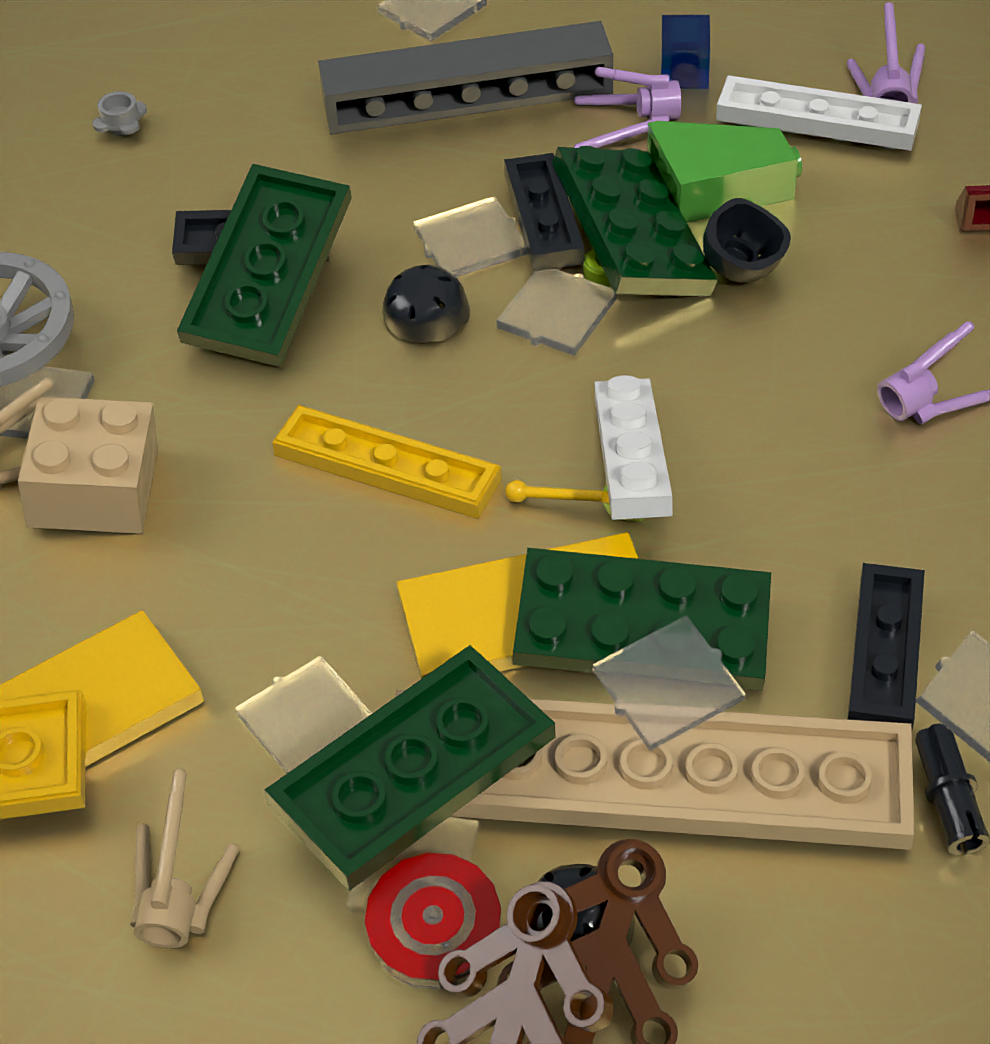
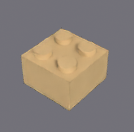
(88, 465)

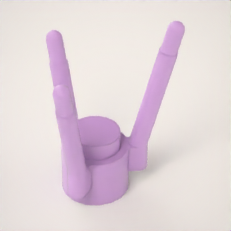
(891, 80)
(656, 101)
(913, 387)

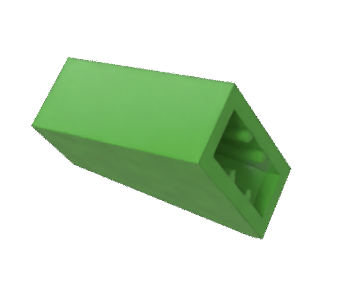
(722, 162)

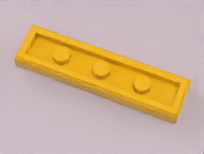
(388, 461)

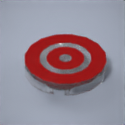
(425, 912)

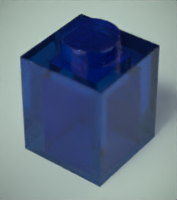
(686, 50)

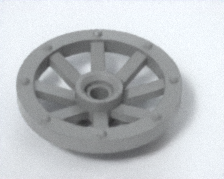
(31, 350)

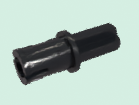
(951, 790)

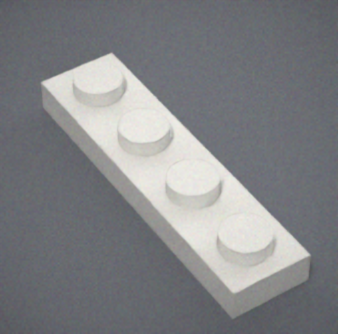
(819, 112)
(632, 449)

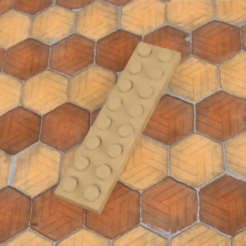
(718, 779)

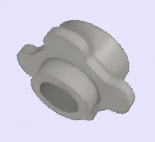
(119, 113)

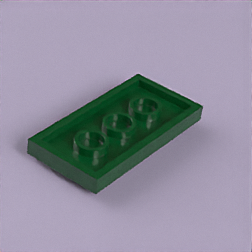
(633, 222)
(265, 265)
(593, 605)
(409, 766)

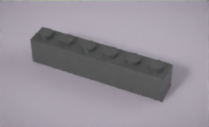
(465, 77)

